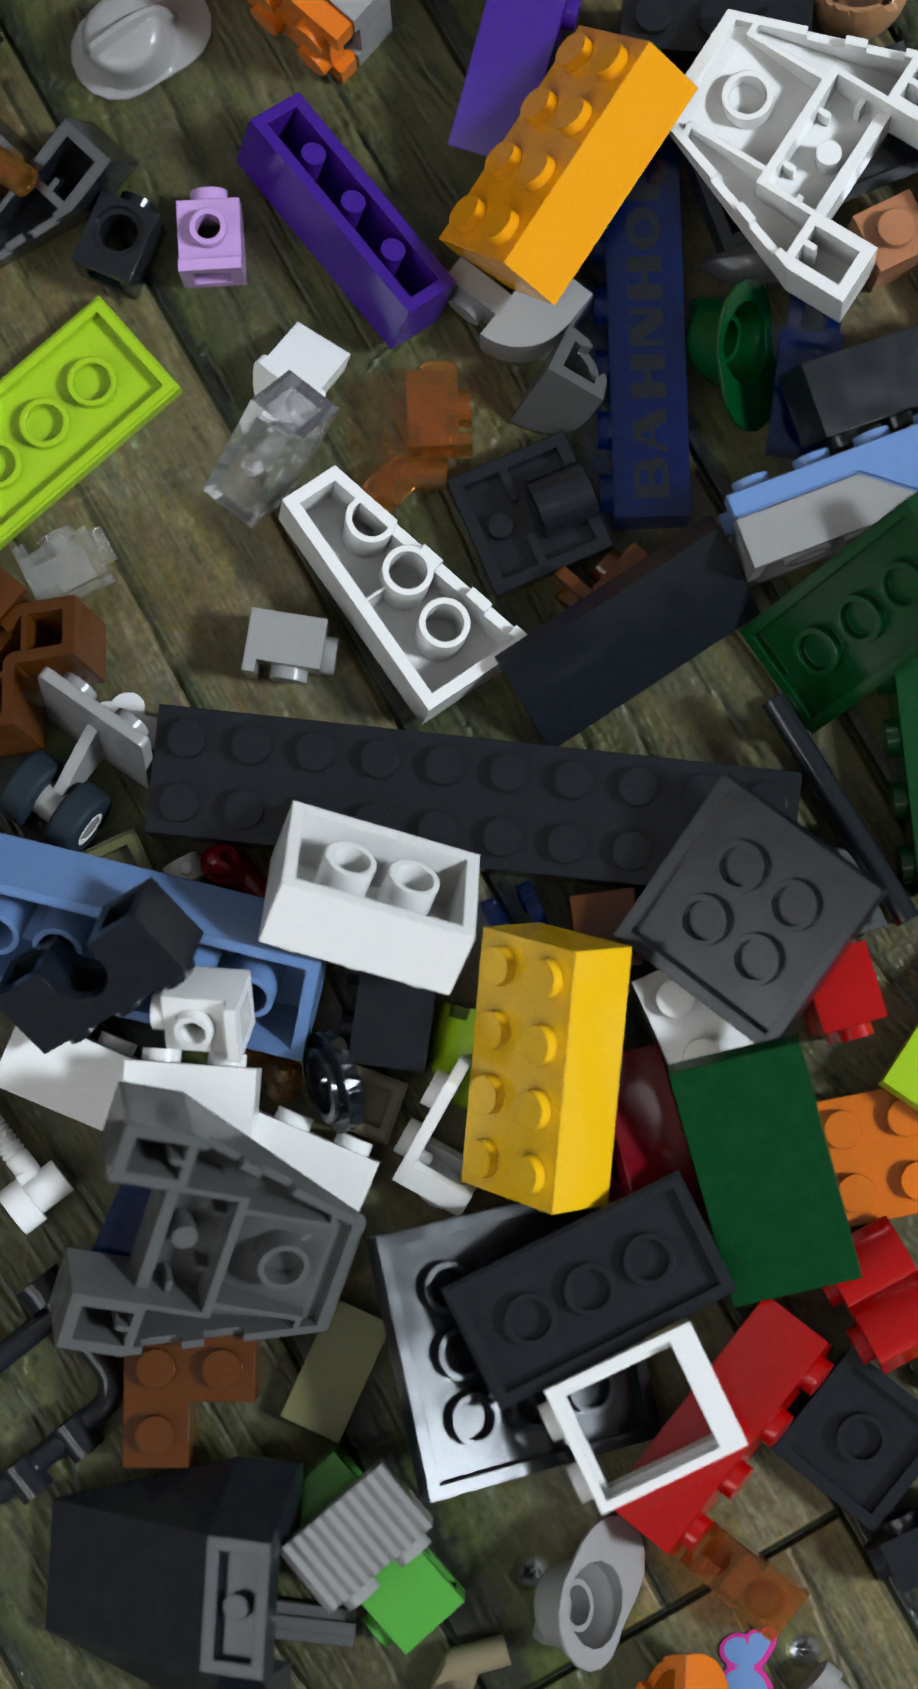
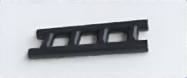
(839, 807)

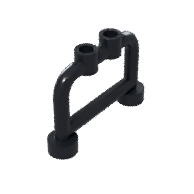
(78, 1433)

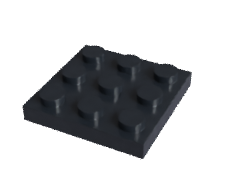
(750, 912)

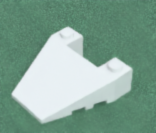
(785, 135)

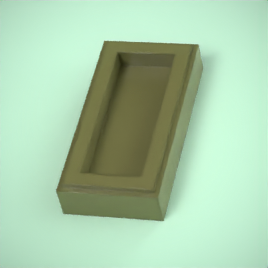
(336, 1371)

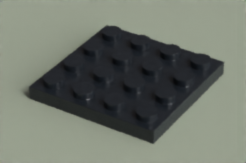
(447, 1410)

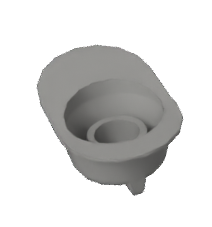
(137, 44)
(589, 1597)

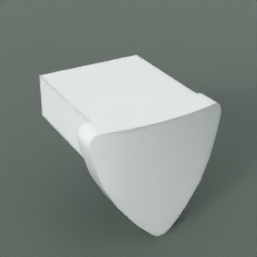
(306, 355)

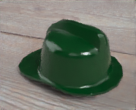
(734, 350)

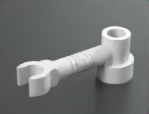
(34, 1188)

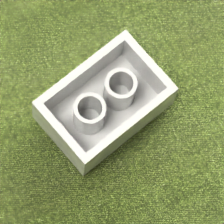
(371, 898)

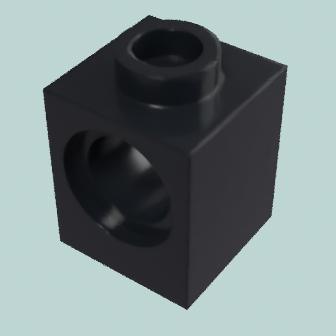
(125, 269)

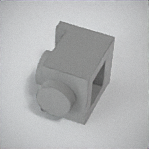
(289, 646)

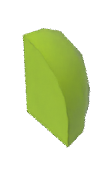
(450, 1039)

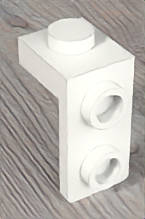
(428, 1164)

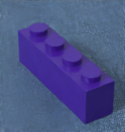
(507, 63)
(345, 220)

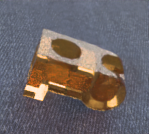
(746, 1580)

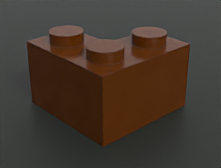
(164, 1394)

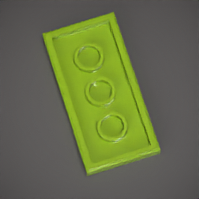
(72, 410)

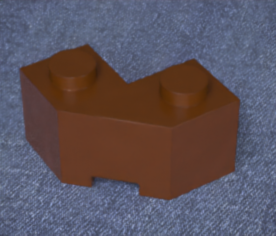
(37, 635)

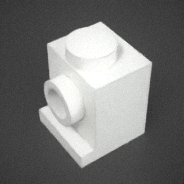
(207, 1012)

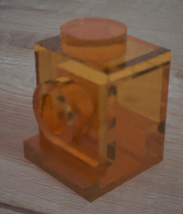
(437, 411)

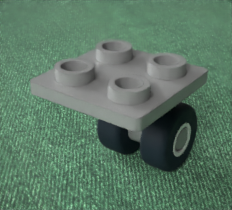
(59, 791)

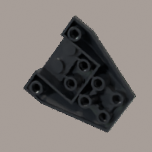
(178, 1572)

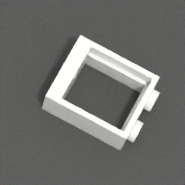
(586, 1472)

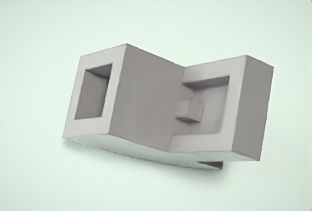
(517, 324)

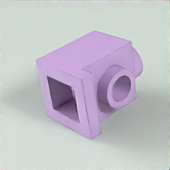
(216, 259)

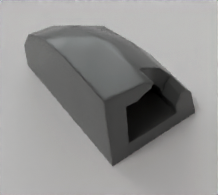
(563, 389)

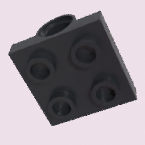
(530, 514)

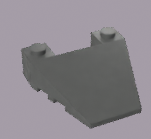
(222, 1244)

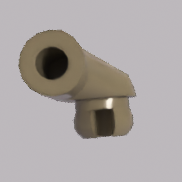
(465, 1662)

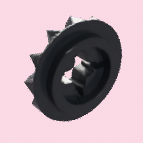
(333, 1081)

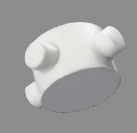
(185, 867)

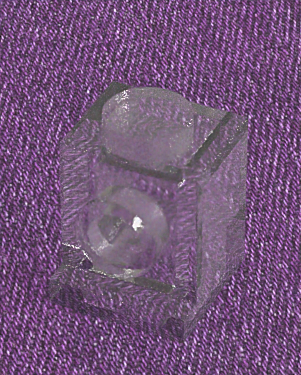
(68, 563)

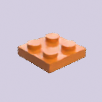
(873, 1154)

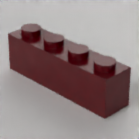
(647, 1128)

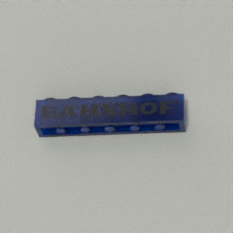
(644, 354)

